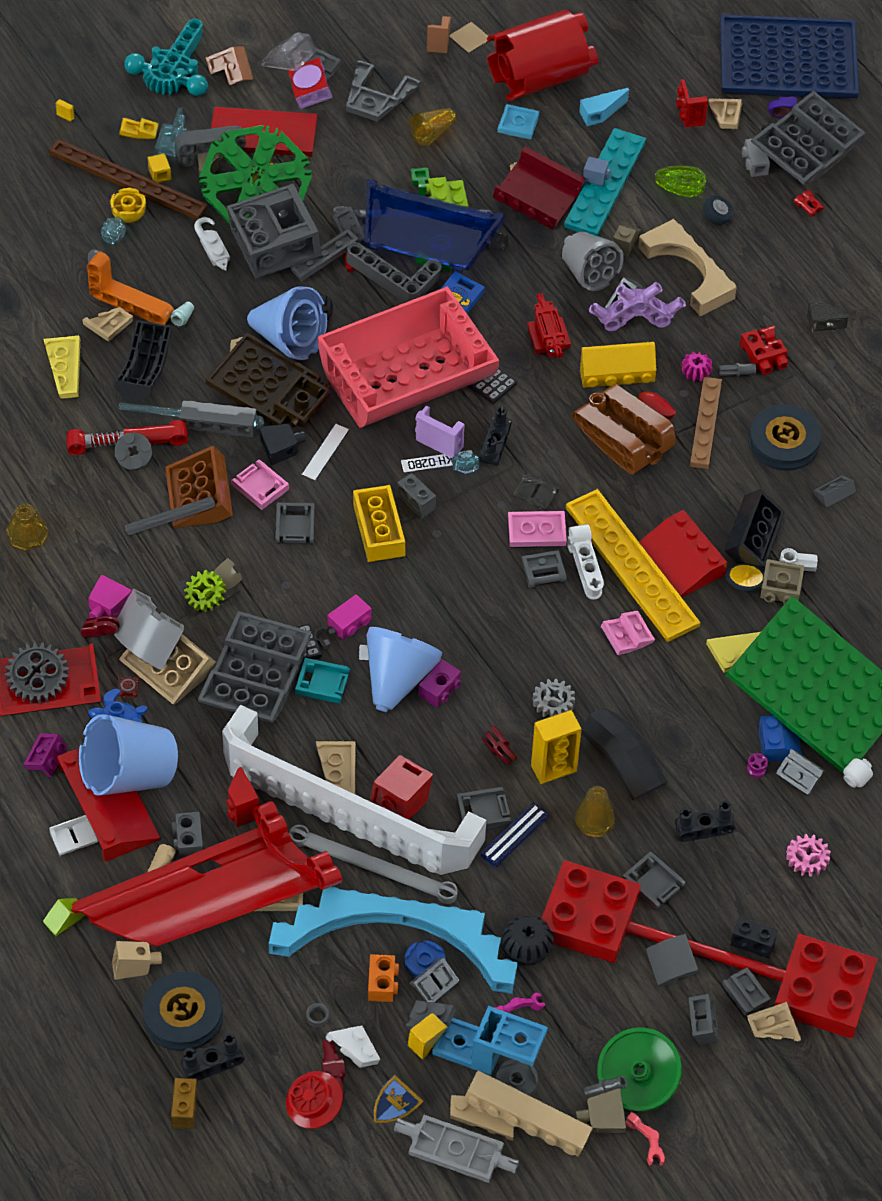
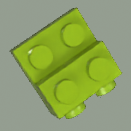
(447, 191)

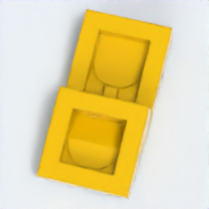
(144, 129)

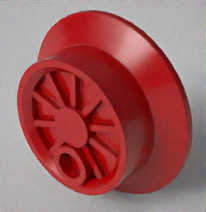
(314, 1099)

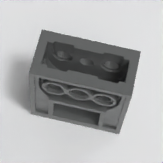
(262, 233)

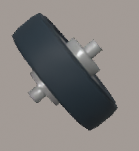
(718, 209)

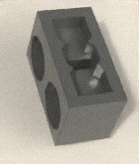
(416, 495)
(187, 835)
(703, 1019)

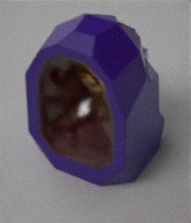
(782, 106)

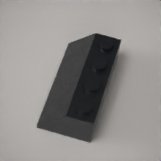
(754, 529)

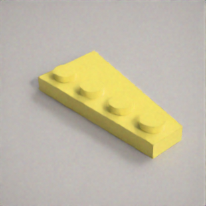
(65, 364)
(730, 648)

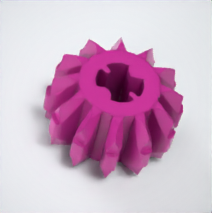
(696, 366)

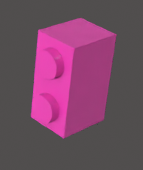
(349, 617)

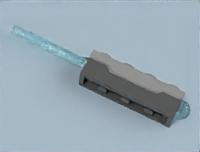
(208, 417)

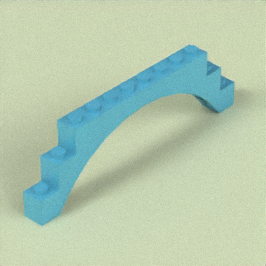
(347, 908)

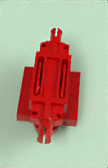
(549, 330)

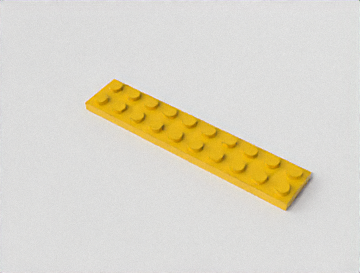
(633, 566)

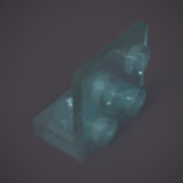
(167, 138)

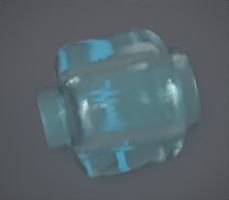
(113, 230)

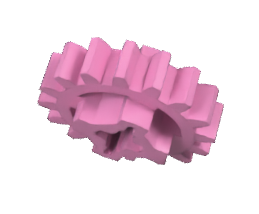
(808, 855)

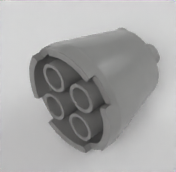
(592, 259)

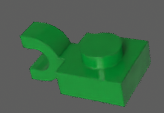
(420, 178)

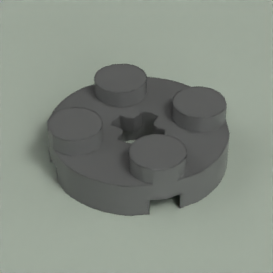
(137, 461)
(521, 1070)

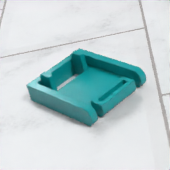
(326, 682)

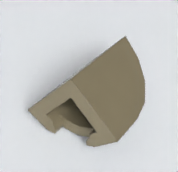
(228, 574)

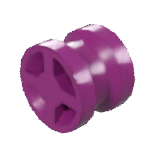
(760, 761)

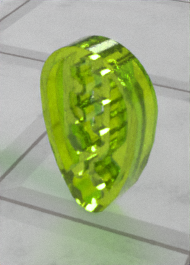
(674, 173)

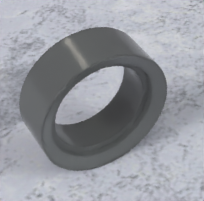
(317, 1006)

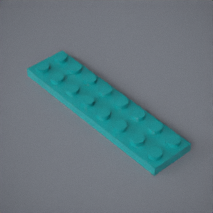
(597, 200)

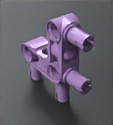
(637, 303)

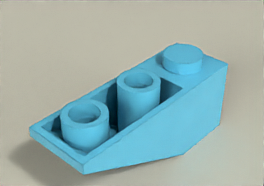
(600, 107)

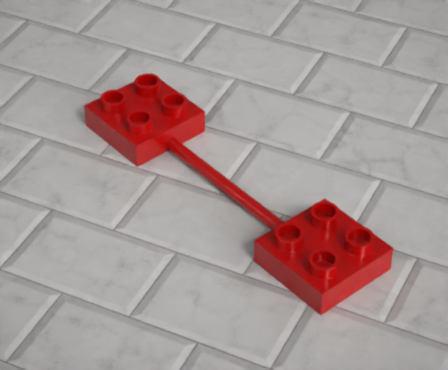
(821, 983)

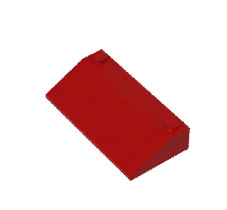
(79, 689)
(115, 818)

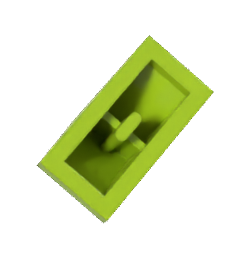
(61, 916)

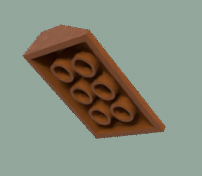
(198, 478)

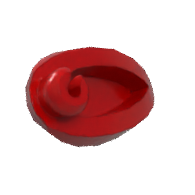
(657, 403)

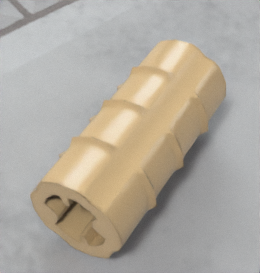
(162, 857)

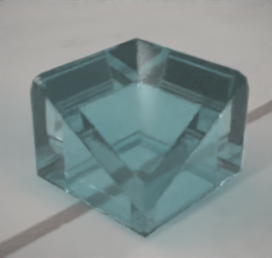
(465, 462)

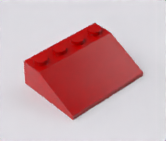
(684, 554)

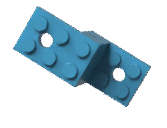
(490, 1040)

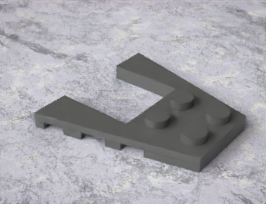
(372, 103)

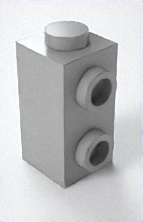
(756, 160)

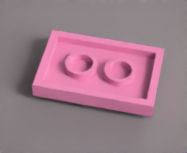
(537, 528)

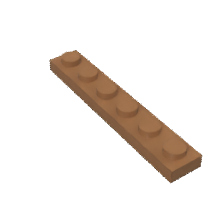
(705, 423)

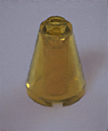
(431, 124)
(595, 813)

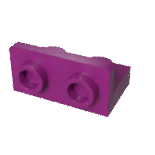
(45, 752)

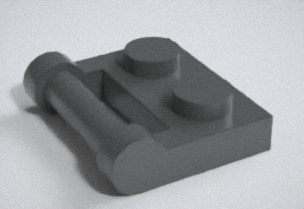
(543, 563)

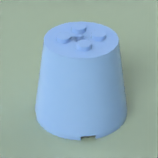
(126, 756)

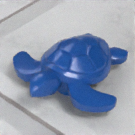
(118, 709)

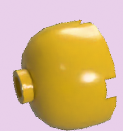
(128, 205)

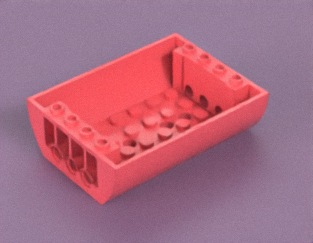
(396, 347)

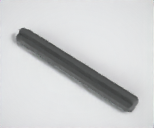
(169, 515)

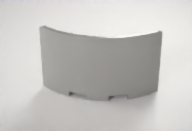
(146, 631)

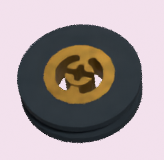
(786, 423)
(193, 994)

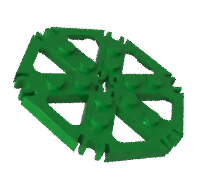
(243, 165)

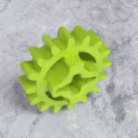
(205, 591)

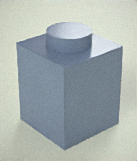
(596, 171)

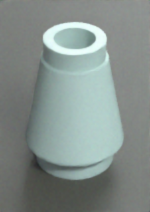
(181, 314)

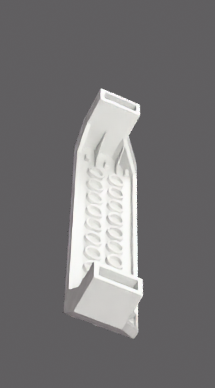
(432, 849)

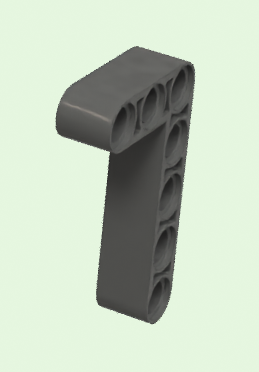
(390, 277)

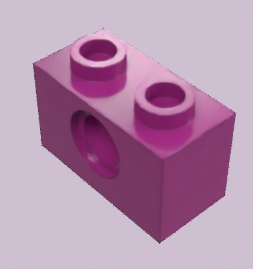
(442, 674)

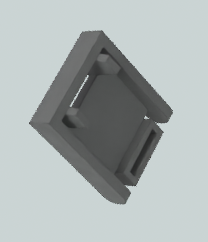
(295, 527)
(487, 804)
(658, 883)

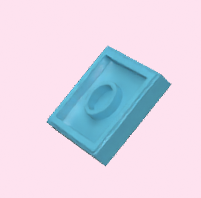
(518, 121)

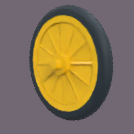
(745, 577)

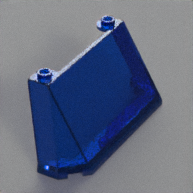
(427, 227)

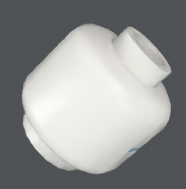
(858, 772)

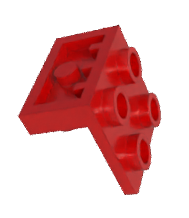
(692, 110)

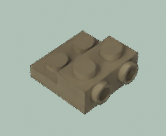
(781, 581)

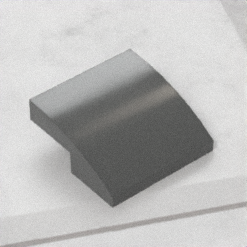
(671, 960)

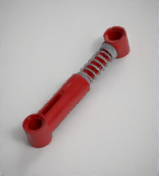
(173, 433)

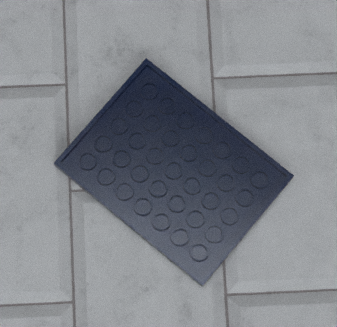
(788, 56)

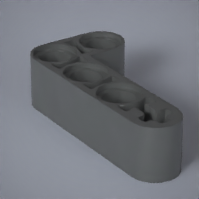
(199, 142)

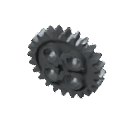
(23, 663)

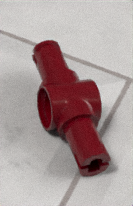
(333, 1063)

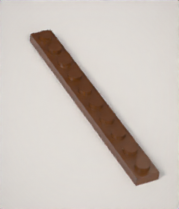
(128, 179)

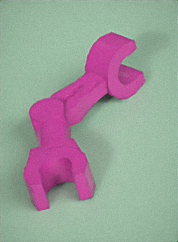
(517, 1003)

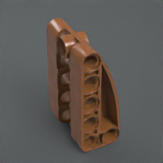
(625, 428)

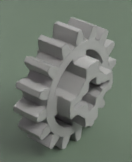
(553, 698)

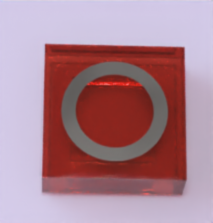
(128, 686)

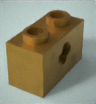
(184, 1103)

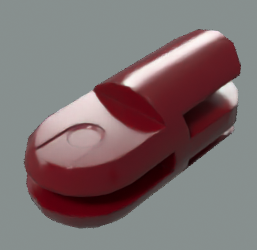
(100, 626)
(499, 747)

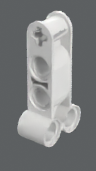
(580, 543)

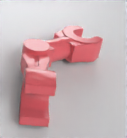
(634, 1122)

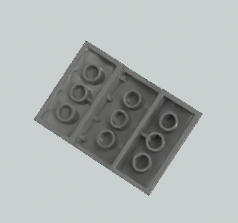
(809, 138)
(256, 666)

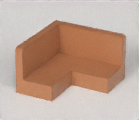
(438, 36)
(233, 62)

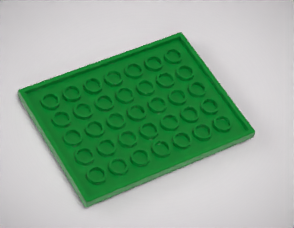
(814, 684)

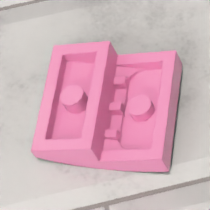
(627, 632)

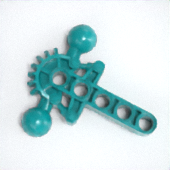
(169, 67)

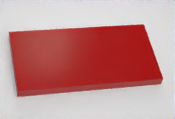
(296, 126)

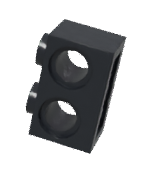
(753, 937)

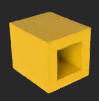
(159, 168)

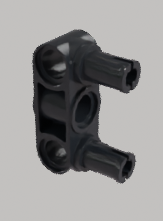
(496, 437)
(719, 823)
(227, 1054)

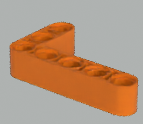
(120, 295)

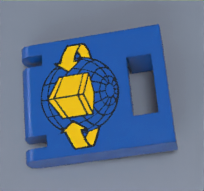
(465, 296)

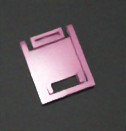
(257, 483)

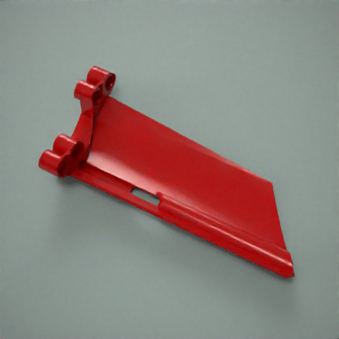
(179, 901)

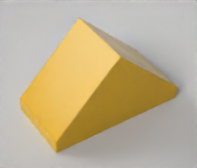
(425, 1035)

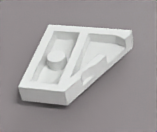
(355, 1045)

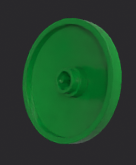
(648, 1065)

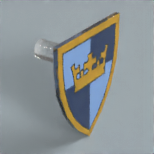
(394, 1101)

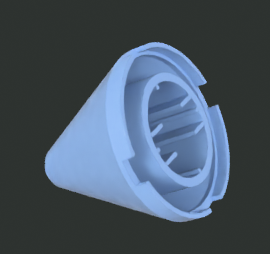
(291, 321)
(397, 665)

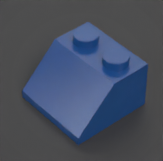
(776, 739)

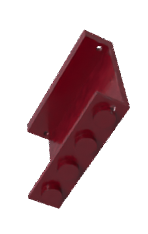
(539, 188)

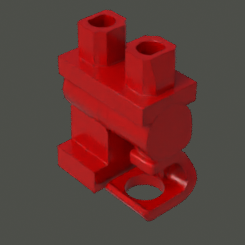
(764, 355)

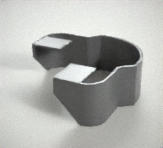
(329, 629)

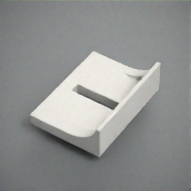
(63, 839)

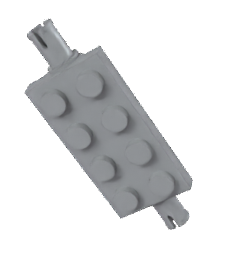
(456, 1148)

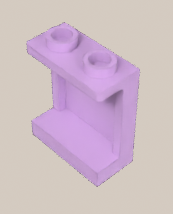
(438, 435)

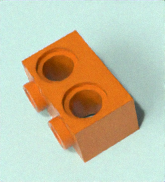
(382, 978)

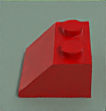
(241, 799)

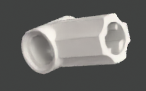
(791, 556)

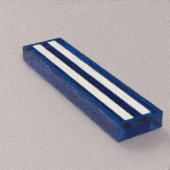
(514, 835)

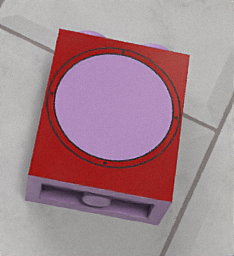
(310, 83)

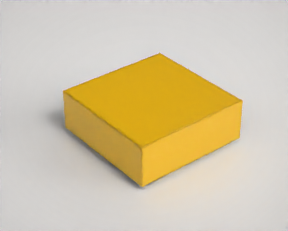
(65, 110)

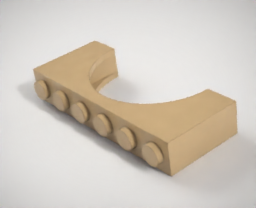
(673, 240)

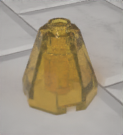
(26, 528)

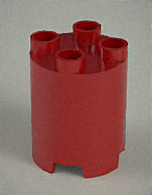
(541, 53)

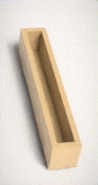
(528, 1114)

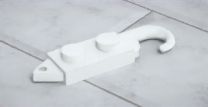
(212, 244)

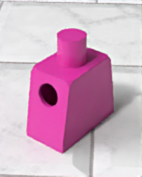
(107, 598)

